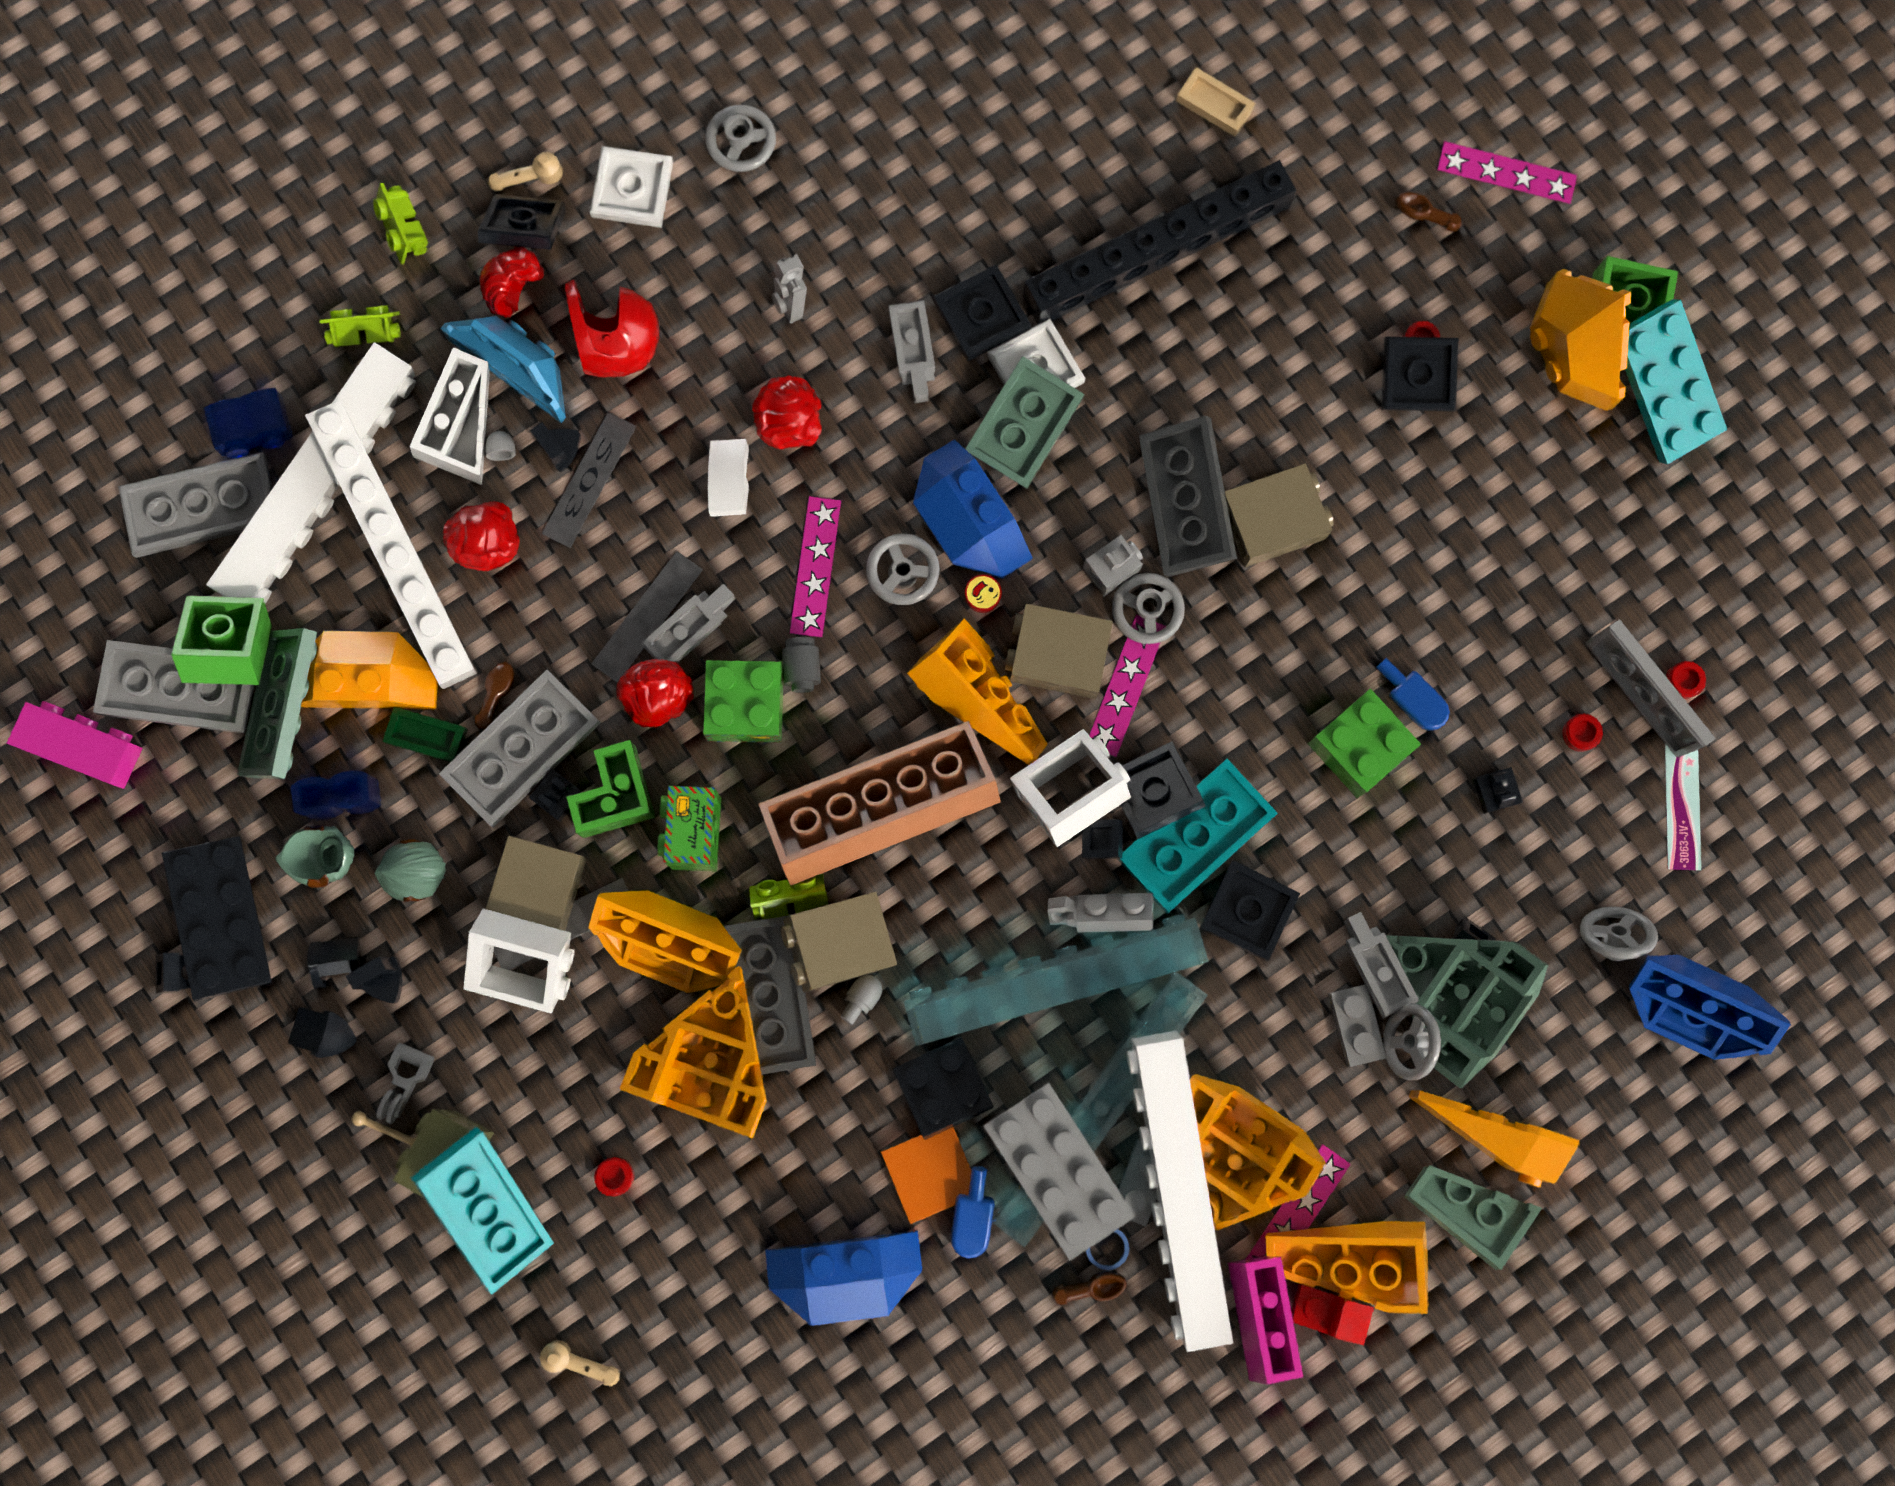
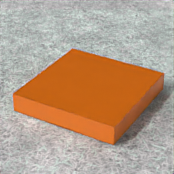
(928, 1173)

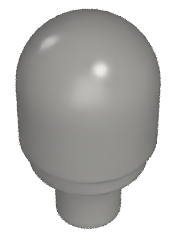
(861, 997)

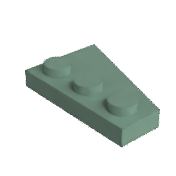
(1477, 1217)

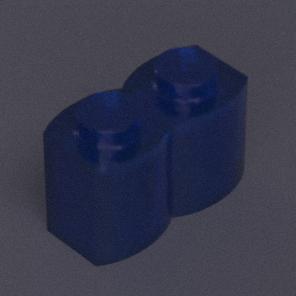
(248, 422)
(344, 792)

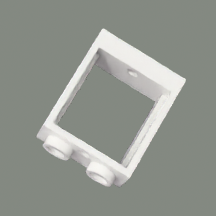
(1086, 810)
(525, 938)

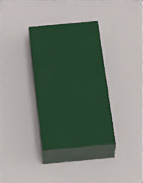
(424, 735)

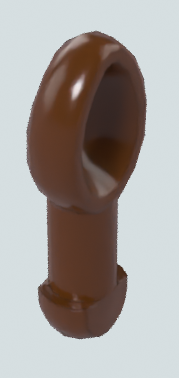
(1420, 208)
(497, 685)
(1101, 1287)

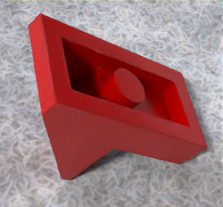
(1331, 1314)

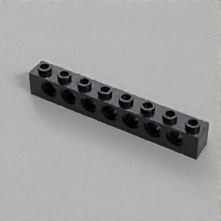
(1159, 243)

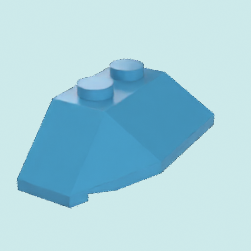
(512, 358)

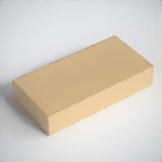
(1215, 101)

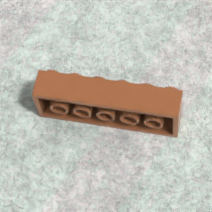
(879, 803)

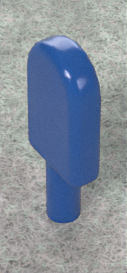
(1416, 697)
(972, 1217)

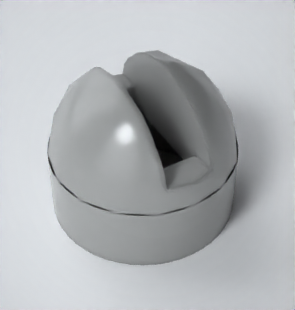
(500, 446)

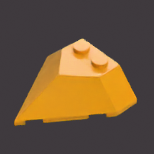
(1583, 338)
(705, 1061)
(1249, 1152)

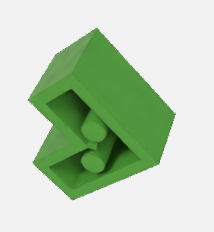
(620, 800)

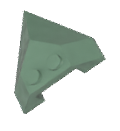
(1473, 992)

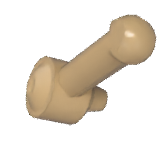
(544, 167)
(558, 1356)

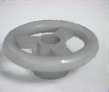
(735, 121)
(895, 580)
(1154, 596)
(1616, 938)
(1419, 1041)

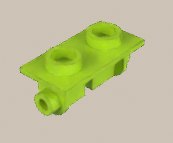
(401, 236)
(346, 327)
(771, 897)

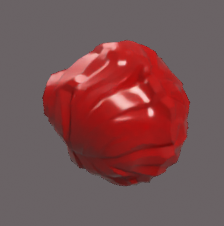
(505, 277)
(787, 413)
(481, 536)
(654, 692)

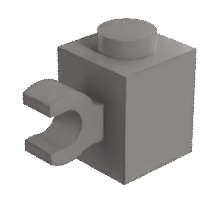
(1113, 564)

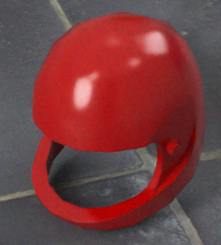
(616, 343)

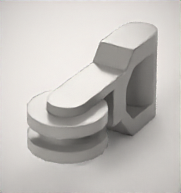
(394, 1107)

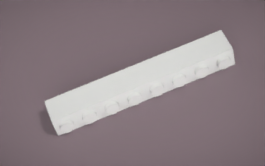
(309, 482)
(391, 544)
(1181, 1191)

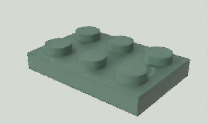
(1024, 422)

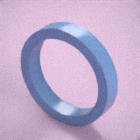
(1118, 1263)

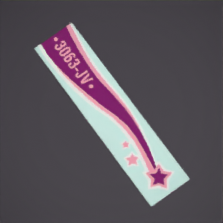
(1683, 811)

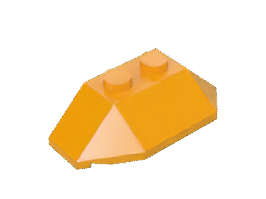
(369, 672)
(664, 939)

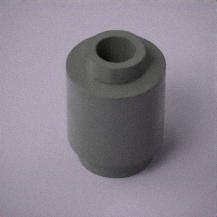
(801, 664)

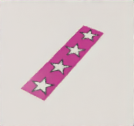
(1507, 172)
(815, 567)
(1124, 690)
(1302, 1212)

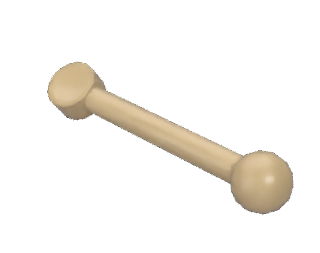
(360, 1118)

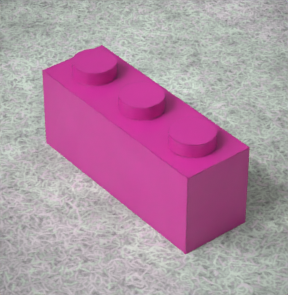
(75, 743)
(1265, 1319)

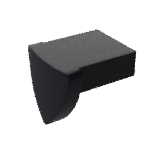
(558, 444)
(332, 959)
(379, 979)
(321, 1033)

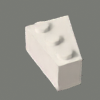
(456, 418)

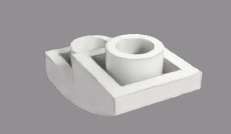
(727, 477)

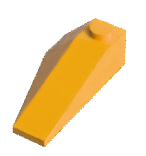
(966, 684)
(1520, 1148)
(1364, 1261)

